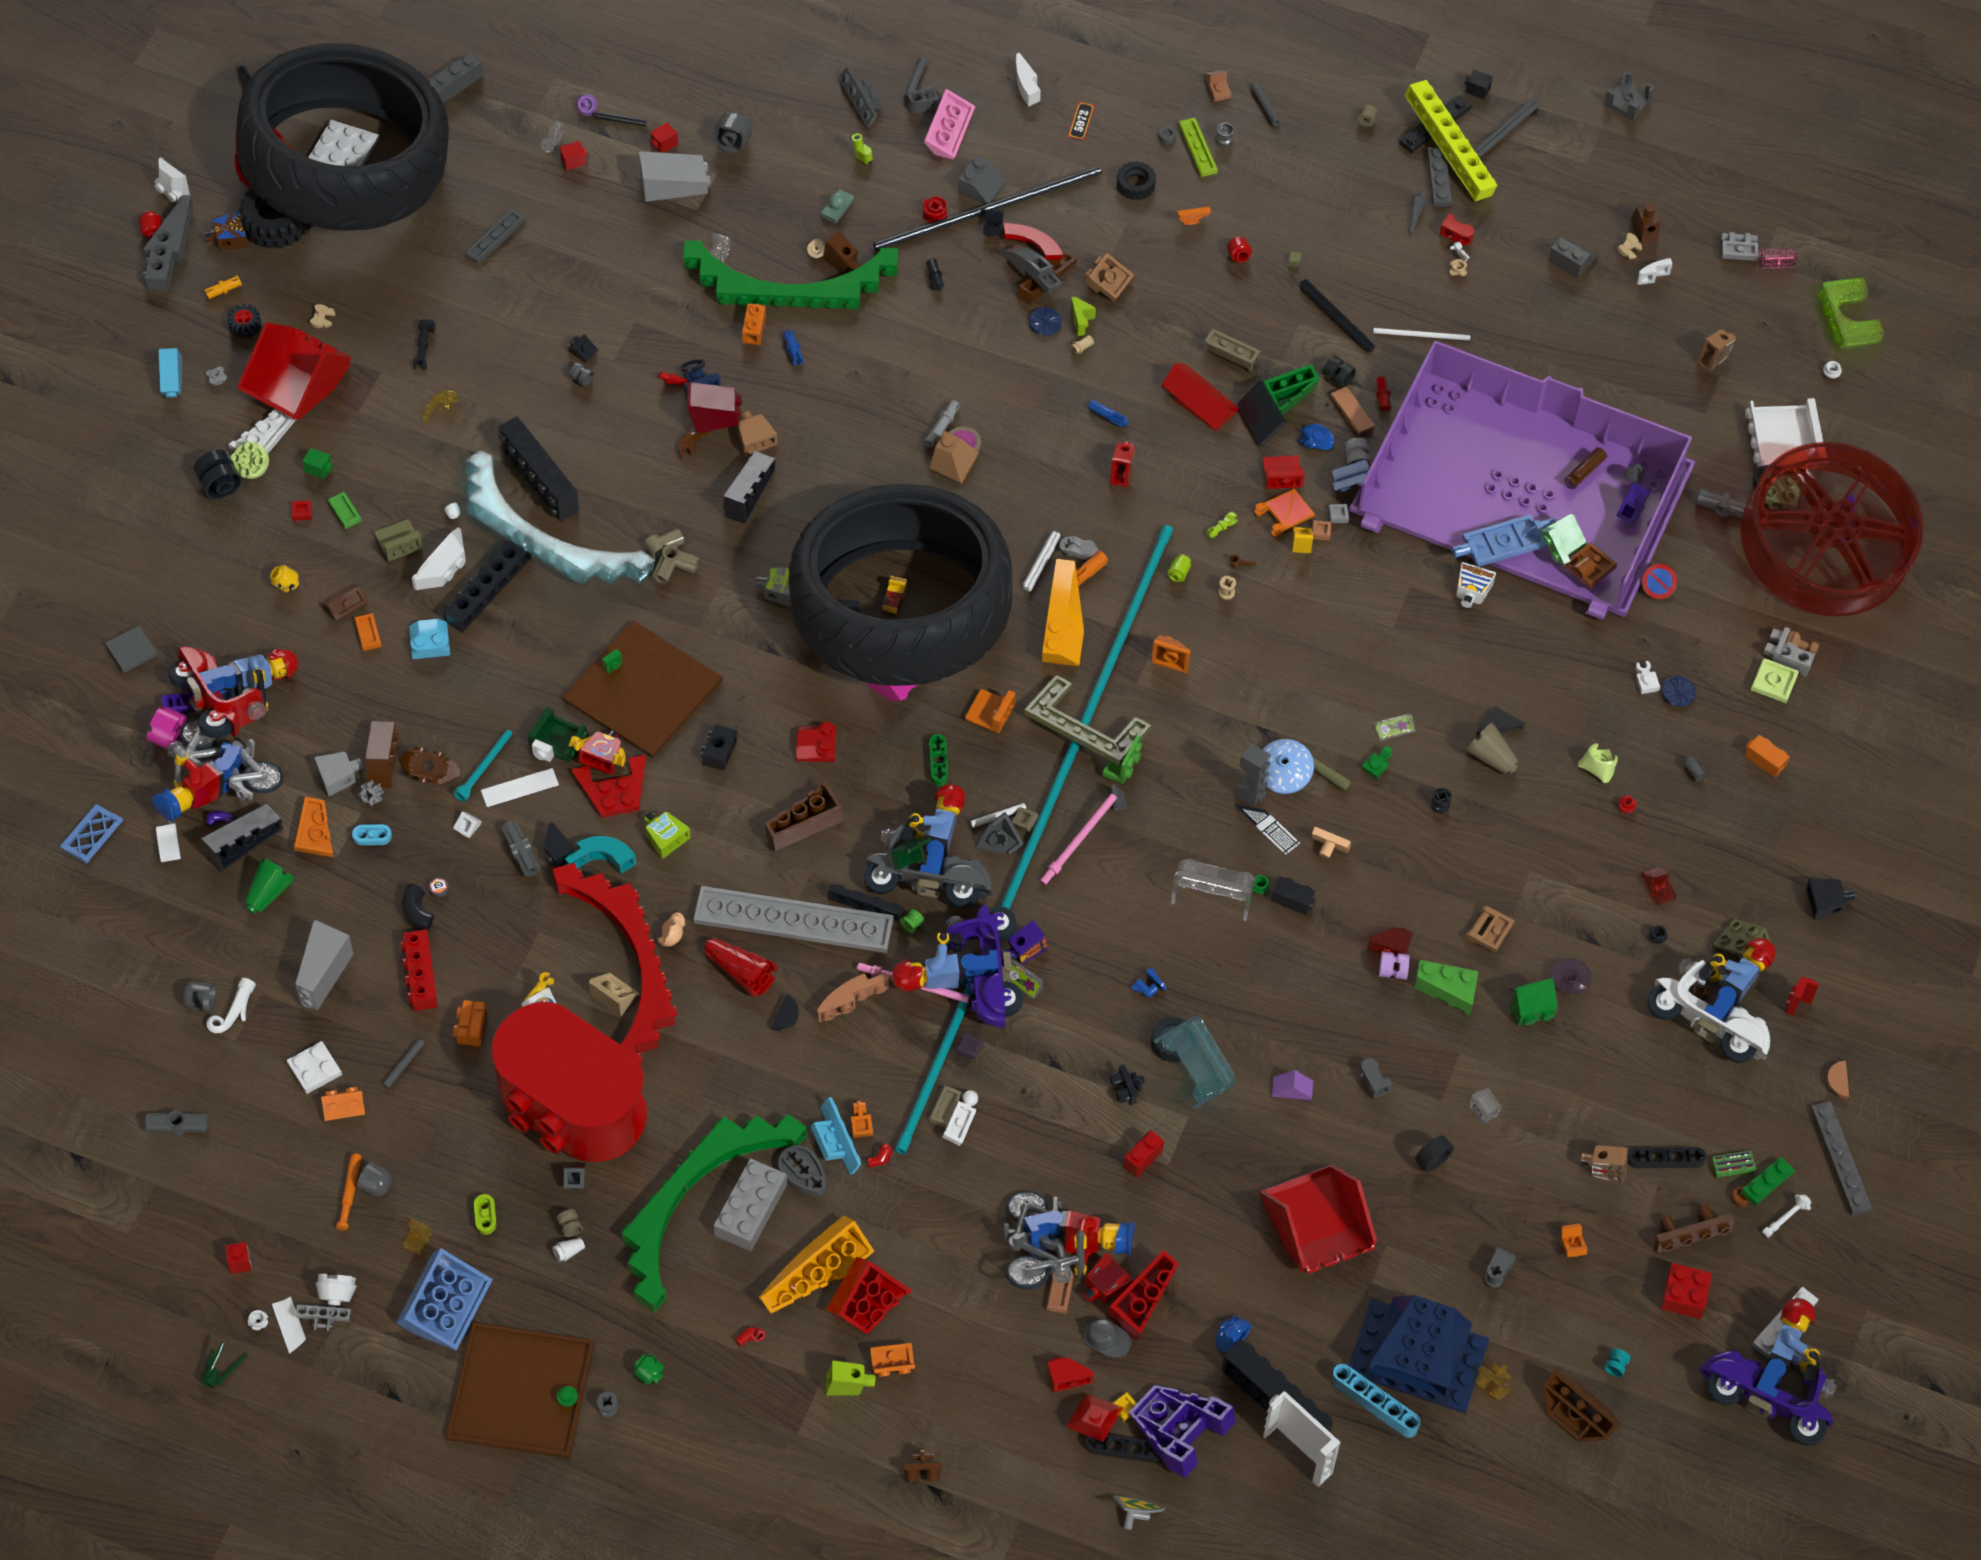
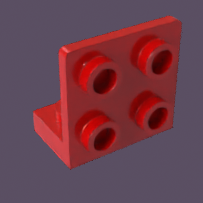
(1283, 472)

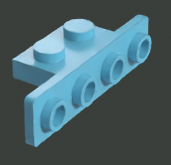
(834, 1138)

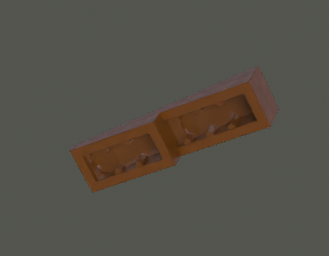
(1031, 290)

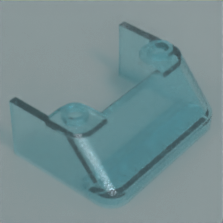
(1201, 1059)

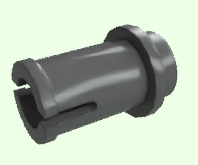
(1694, 768)

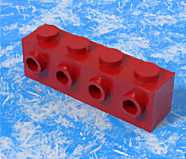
(420, 970)

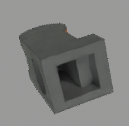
(1373, 1079)

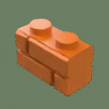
(471, 1023)

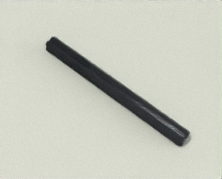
(1337, 315)

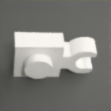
(1646, 680)

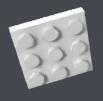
(344, 145)

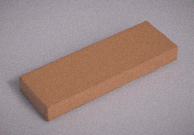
(1352, 411)

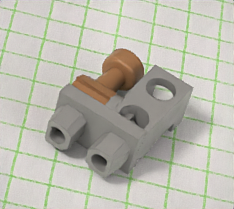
(1791, 650)

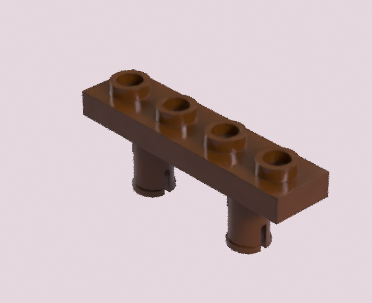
(1687, 1235)

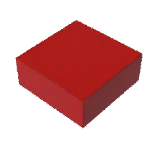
(302, 510)

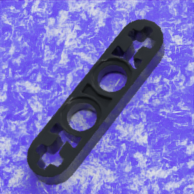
(1667, 1161)
(1125, 1451)

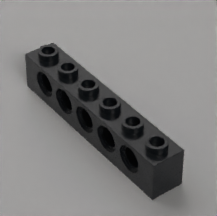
(496, 580)

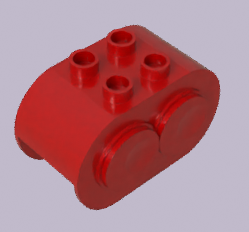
(569, 1083)

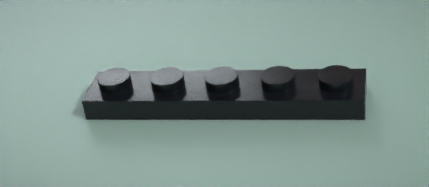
(1420, 135)

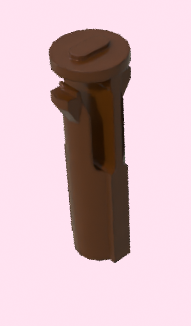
(1586, 467)

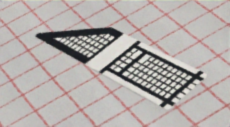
(1270, 828)

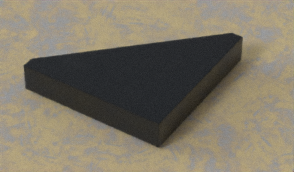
(1501, 720)

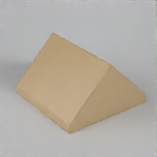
(613, 993)

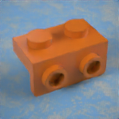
(343, 1104)
(892, 1358)

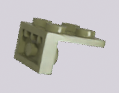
(399, 540)
(1737, 935)

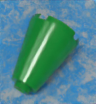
(266, 886)

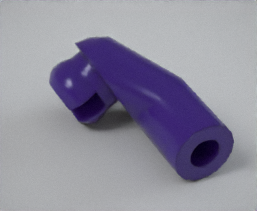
(219, 815)

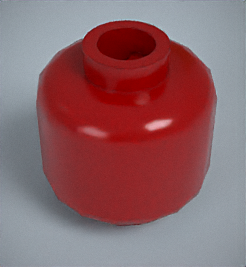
(149, 223)
(1239, 249)

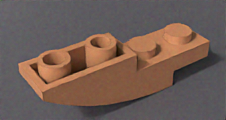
(844, 997)

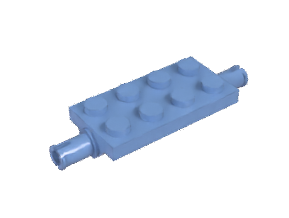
(1503, 540)

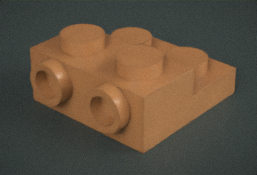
(1108, 277)

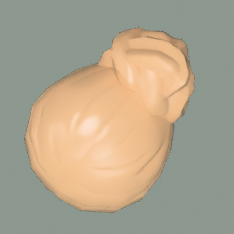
(672, 930)

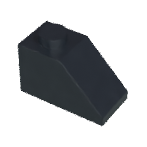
(556, 847)

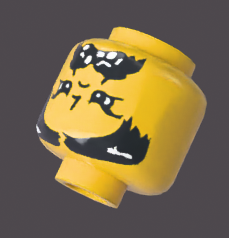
(284, 578)

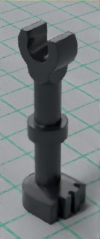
(425, 327)

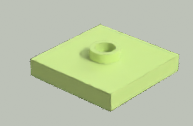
(1774, 680)

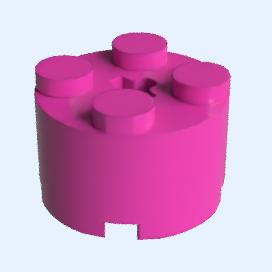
(165, 727)

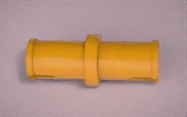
(223, 287)

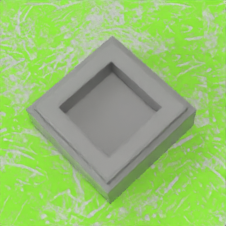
(1338, 513)

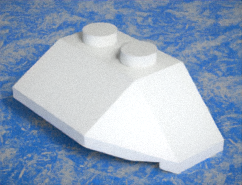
(441, 563)

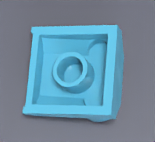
(429, 639)

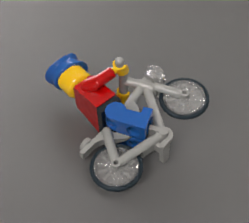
(213, 777)

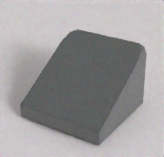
(1120, 803)

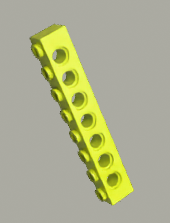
(1450, 140)

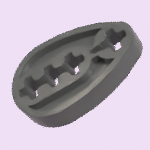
(808, 1161)

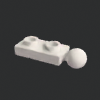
(961, 1118)

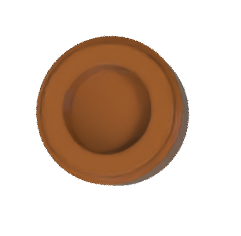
(1738, 1199)

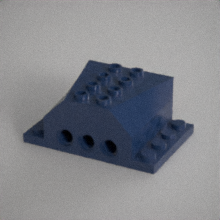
(1420, 1350)

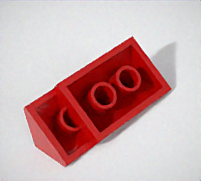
(1198, 396)

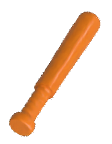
(349, 1190)

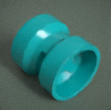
(1617, 1362)

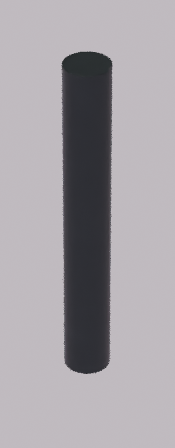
(619, 118)

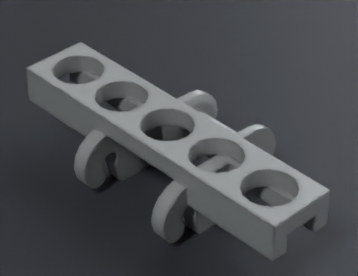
(316, 1309)

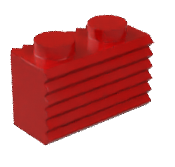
(1143, 1153)

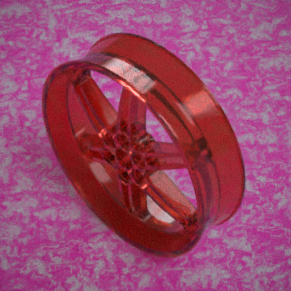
(1832, 528)

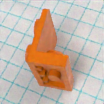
(991, 710)

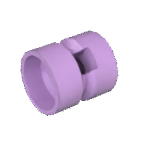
(1387, 964)

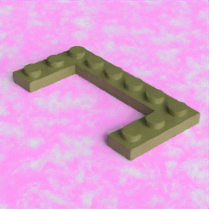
(1043, 711)

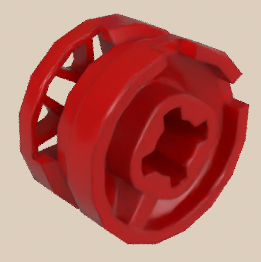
(930, 206)

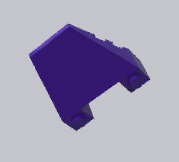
(1174, 1422)

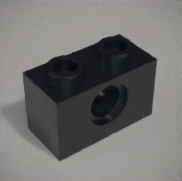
(719, 757)

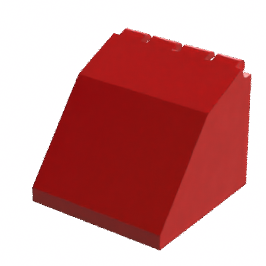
(292, 371)
(1321, 1218)

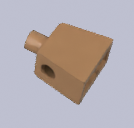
(756, 433)

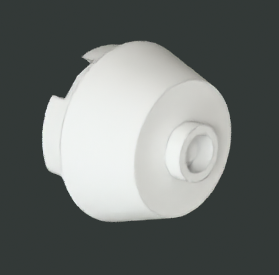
(335, 1288)

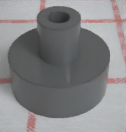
(1634, 473)

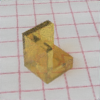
(417, 1237)

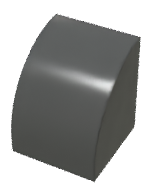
(574, 1175)

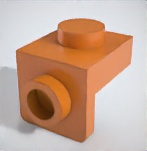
(1573, 1241)

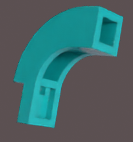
(604, 849)

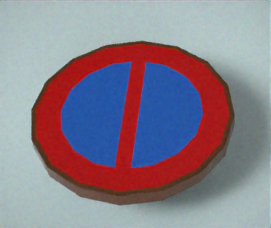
(1659, 581)

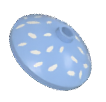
(1296, 773)

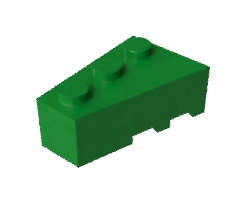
(1292, 387)

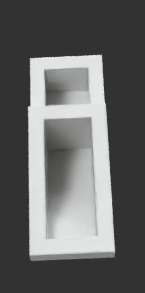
(1027, 81)

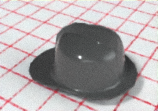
(1107, 1338)

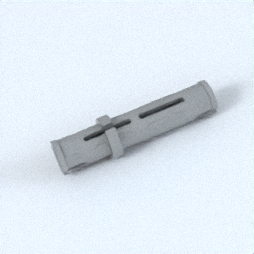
(945, 418)

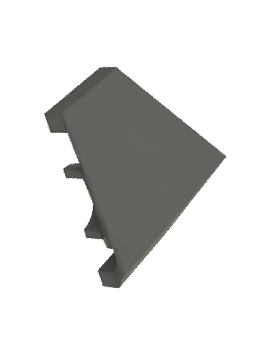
(1000, 836)

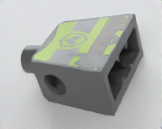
(776, 585)

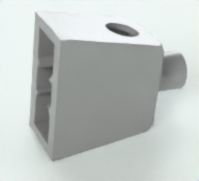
(337, 771)

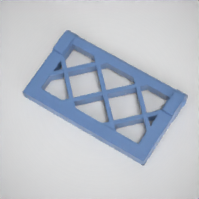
(106, 816)

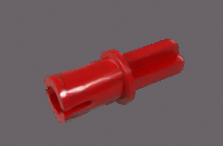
(1383, 394)

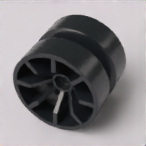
(217, 474)

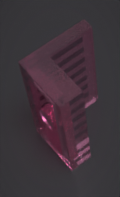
(1777, 258)

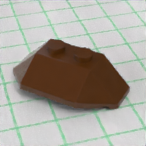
(1577, 1409)

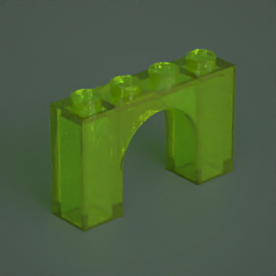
(1846, 331)

